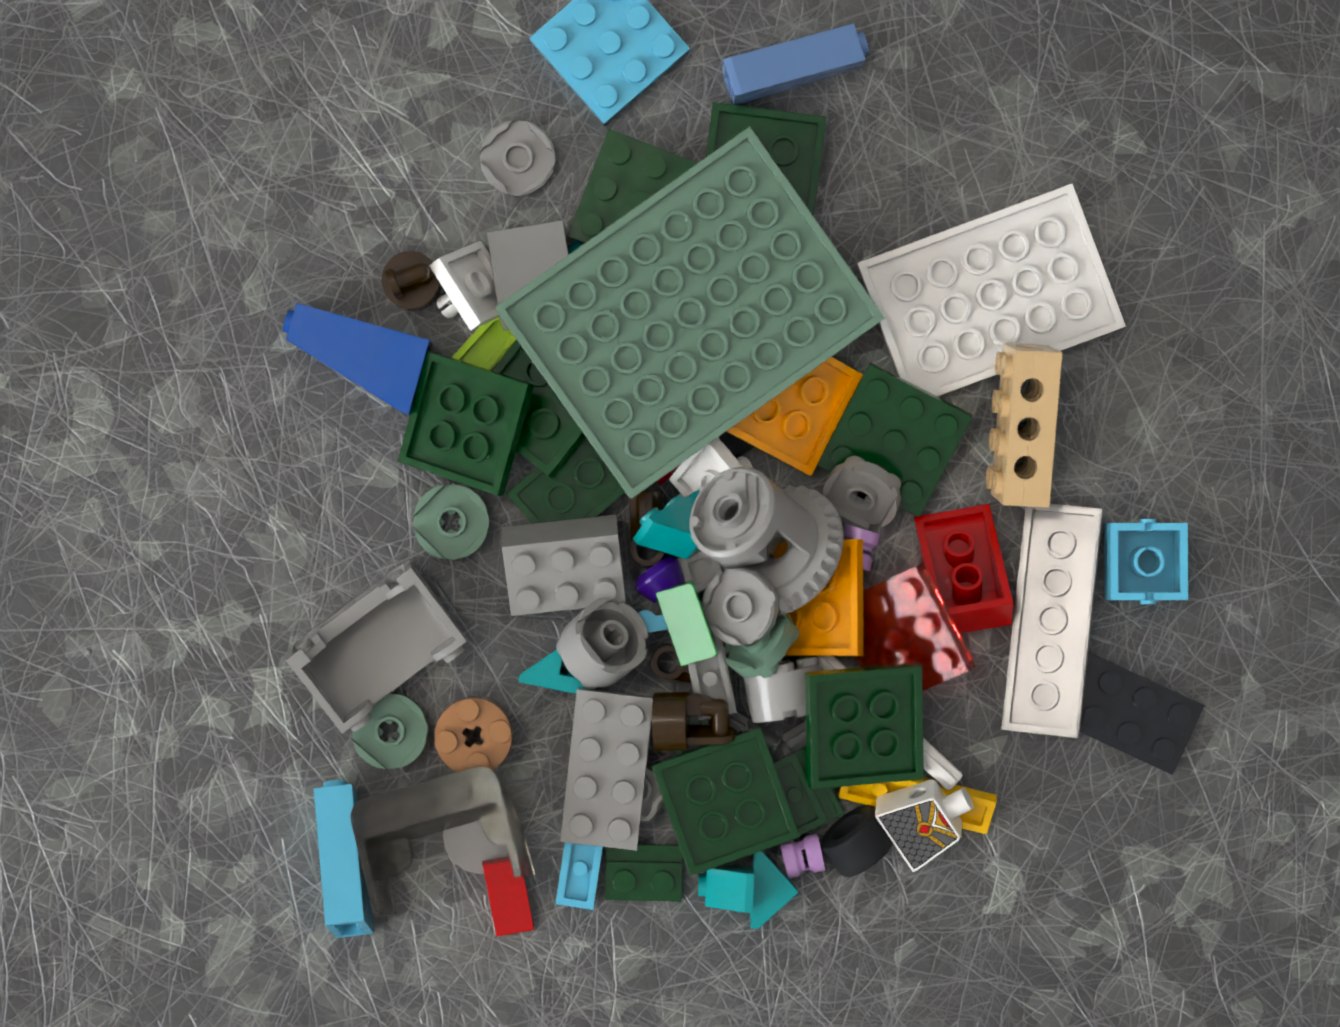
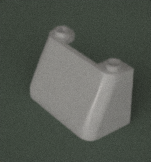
(374, 646)

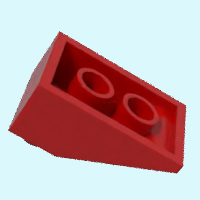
(966, 566)

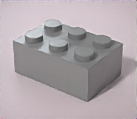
(562, 564)

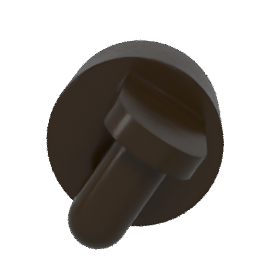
(410, 281)
(672, 721)

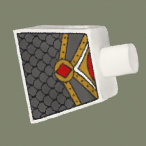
(922, 820)

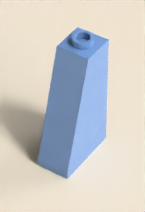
(793, 64)

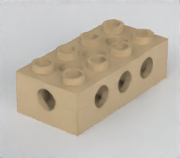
(1032, 480)

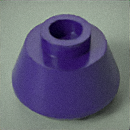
(659, 577)

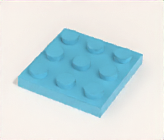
(609, 51)

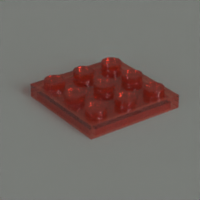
(912, 625)

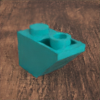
(669, 528)

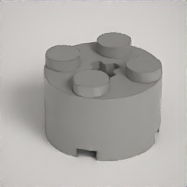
(603, 643)
(781, 693)

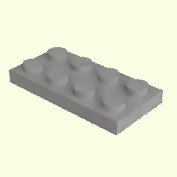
(607, 769)

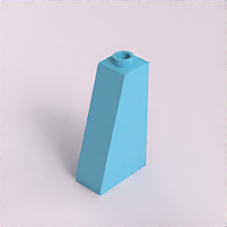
(342, 877)

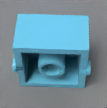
(1146, 561)

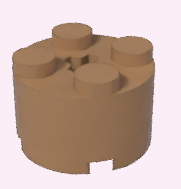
(470, 713)

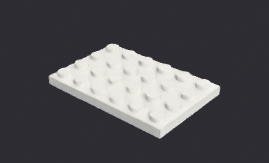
(991, 282)

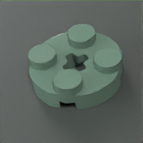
(429, 521)
(764, 655)
(412, 730)

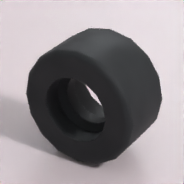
(855, 841)

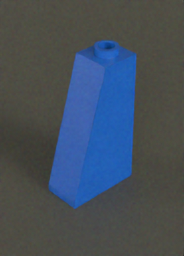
(367, 354)

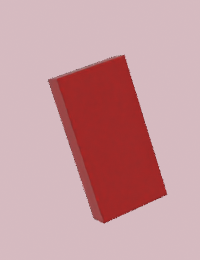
(507, 897)

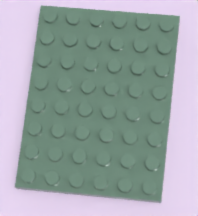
(689, 312)

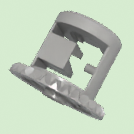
(761, 521)

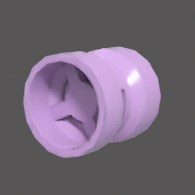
(870, 541)
(794, 859)

